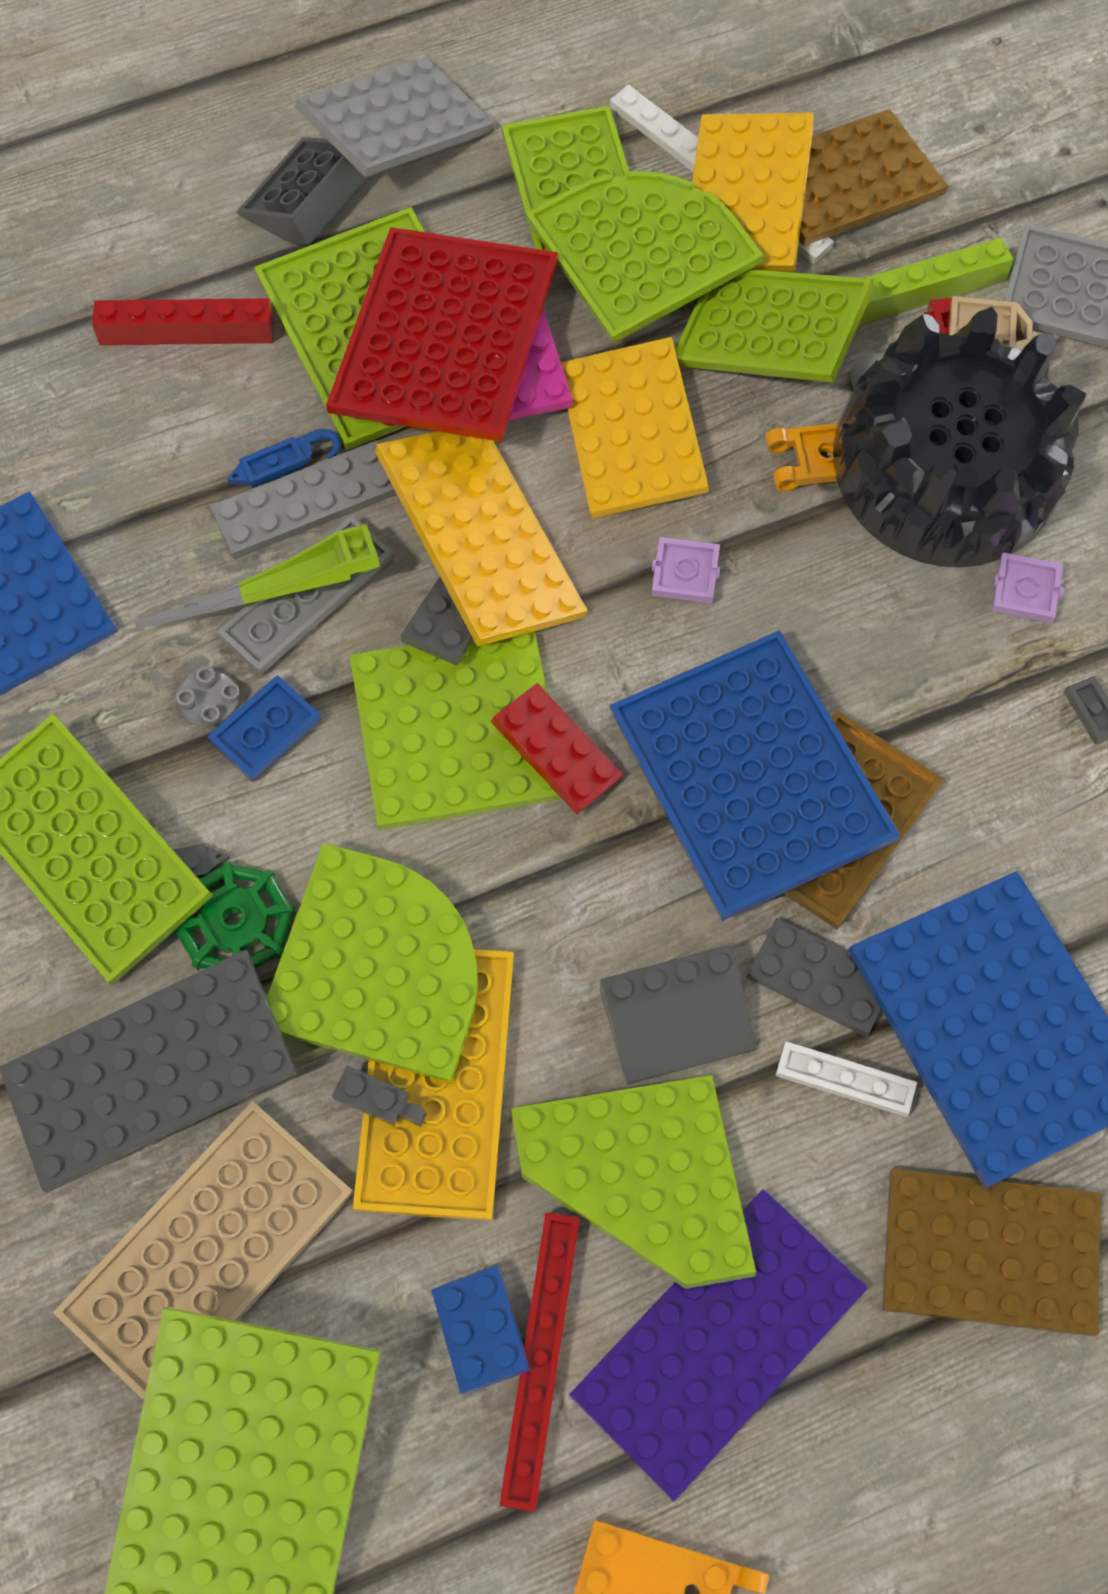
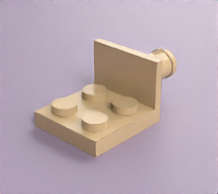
(1013, 324)

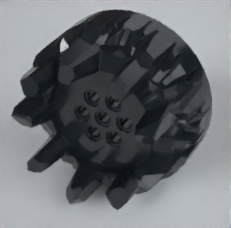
(918, 492)

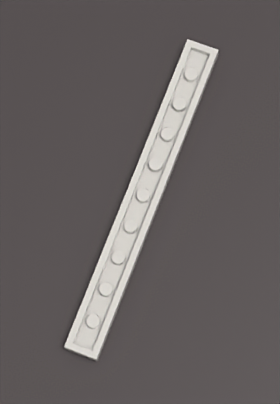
(682, 145)

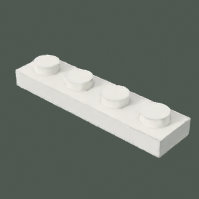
(846, 1079)

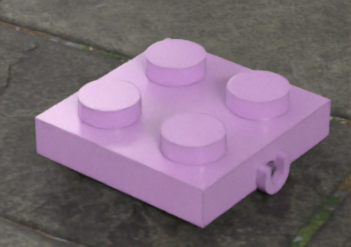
(685, 570)
(1027, 587)

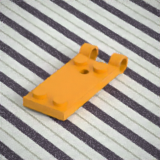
(808, 446)
(637, 1564)

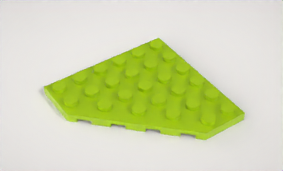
(645, 1172)

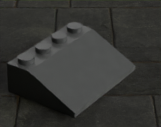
(303, 192)
(678, 1014)

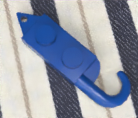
(281, 458)

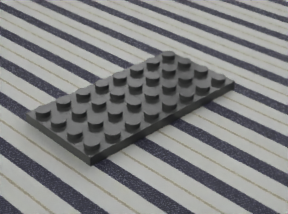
(146, 1071)

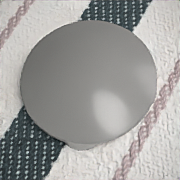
(208, 697)

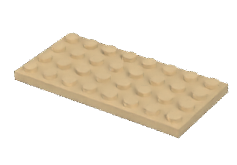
(206, 1243)

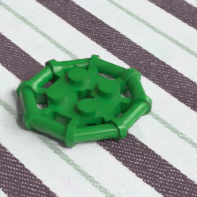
(251, 925)

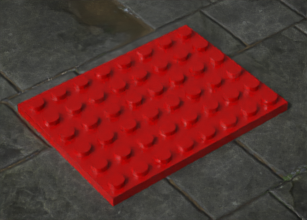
(444, 334)

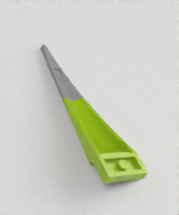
(317, 566)

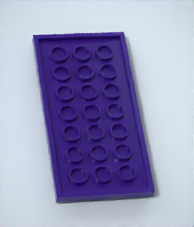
(717, 1350)

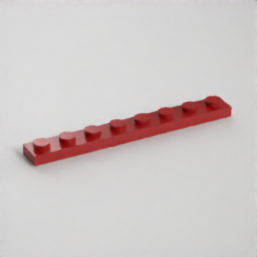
(542, 1350)

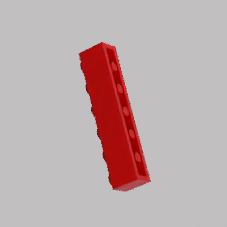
(183, 321)

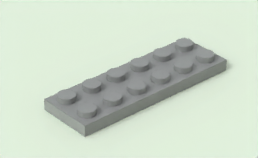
(302, 500)
(274, 625)

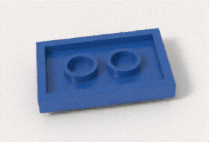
(264, 728)
(480, 1330)

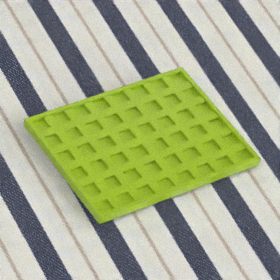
(242, 1461)

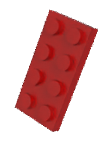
(556, 748)

